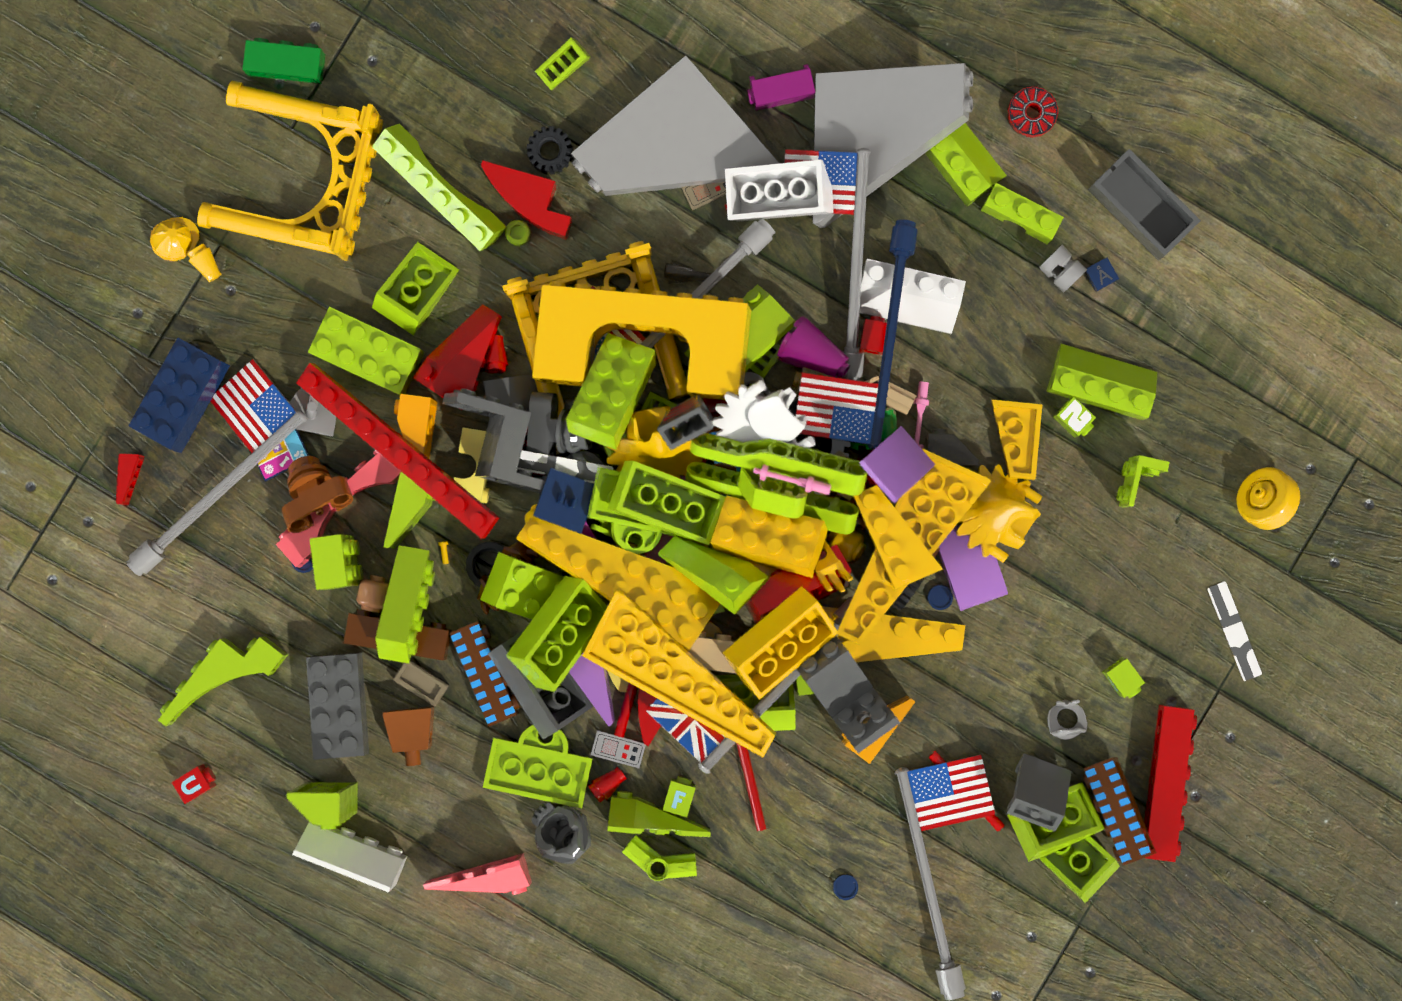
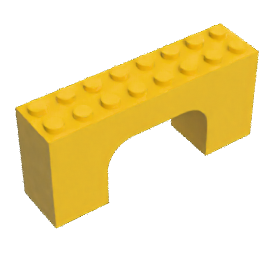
(578, 317)

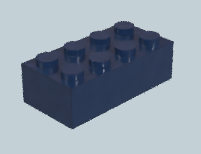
(179, 395)

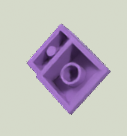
(897, 464)
(969, 573)

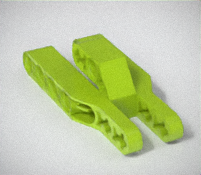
(775, 494)

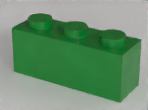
(284, 61)

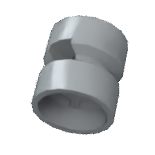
(1072, 268)

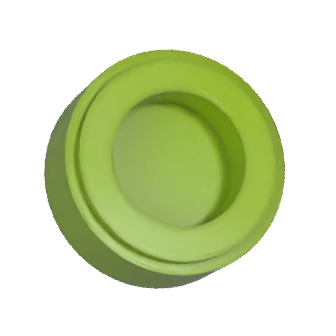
(517, 233)

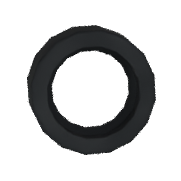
(473, 555)

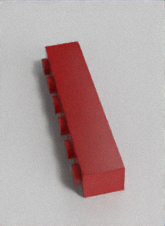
(1168, 779)

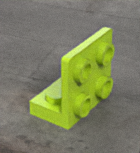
(1132, 470)

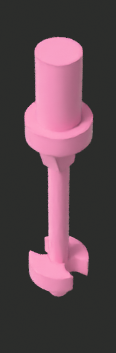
(921, 402)
(809, 484)

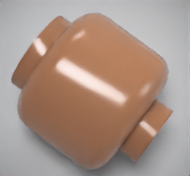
(372, 593)

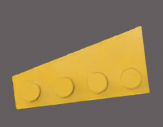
(896, 543)

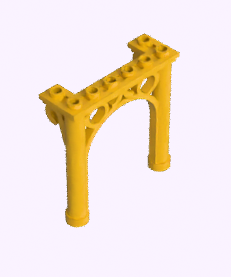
(331, 239)
(644, 276)

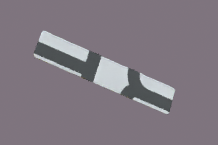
(542, 463)
(1234, 631)

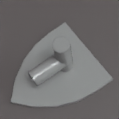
(318, 417)

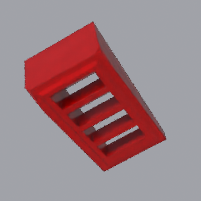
(127, 475)

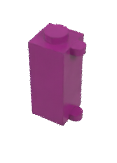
(781, 89)

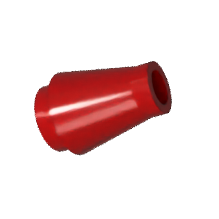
(496, 356)
(606, 784)

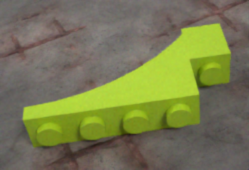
(222, 665)

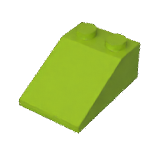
(414, 288)
(407, 509)
(1078, 823)
(1082, 867)

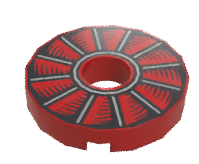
(1042, 101)

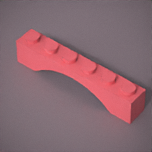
(368, 474)

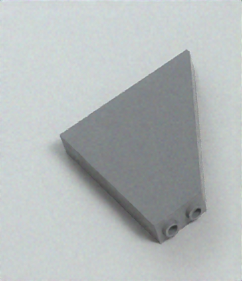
(891, 114)
(670, 139)

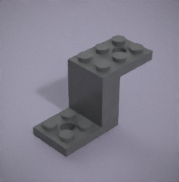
(502, 439)
(847, 694)

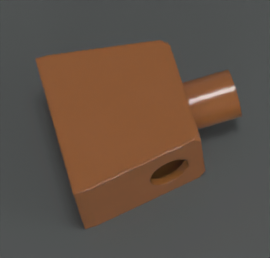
(410, 731)

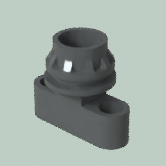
(548, 429)

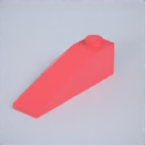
(494, 877)

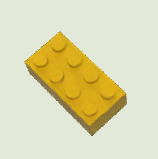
(769, 537)
(780, 642)

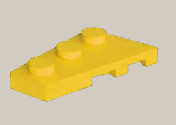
(1019, 436)

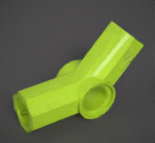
(675, 865)

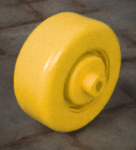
(1268, 498)

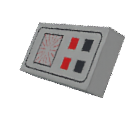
(618, 749)

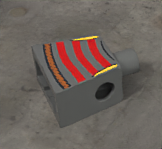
(690, 420)

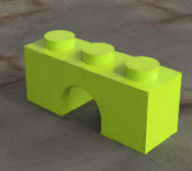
(1034, 218)

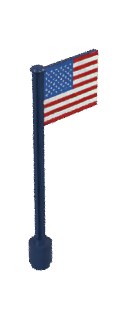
(853, 408)

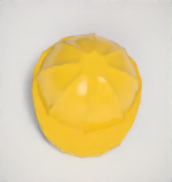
(174, 238)

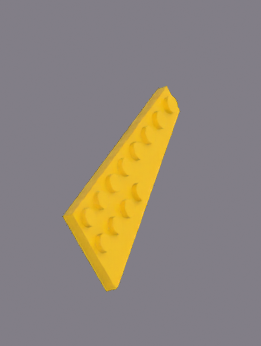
(932, 512)
(654, 586)
(903, 638)
(652, 660)

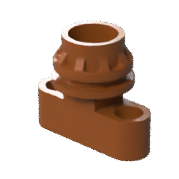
(311, 490)

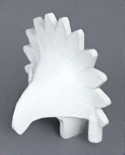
(760, 417)

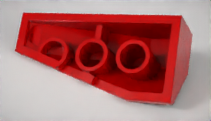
(461, 355)

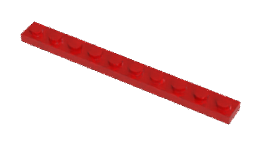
(398, 450)

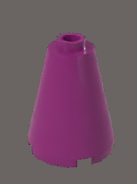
(812, 350)

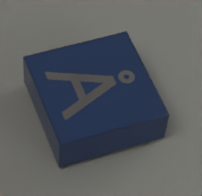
(1101, 274)

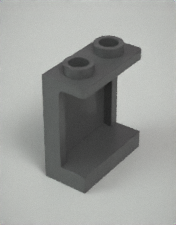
(1040, 792)

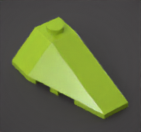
(719, 574)
(635, 814)

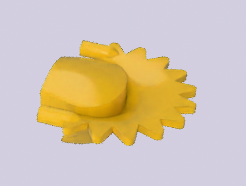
(648, 447)
(1000, 514)

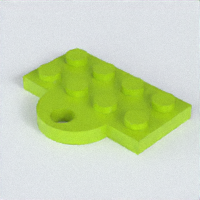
(621, 525)
(538, 769)

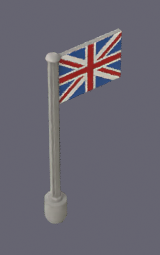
(705, 743)

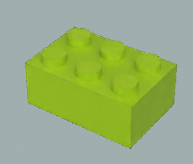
(335, 562)
(519, 586)

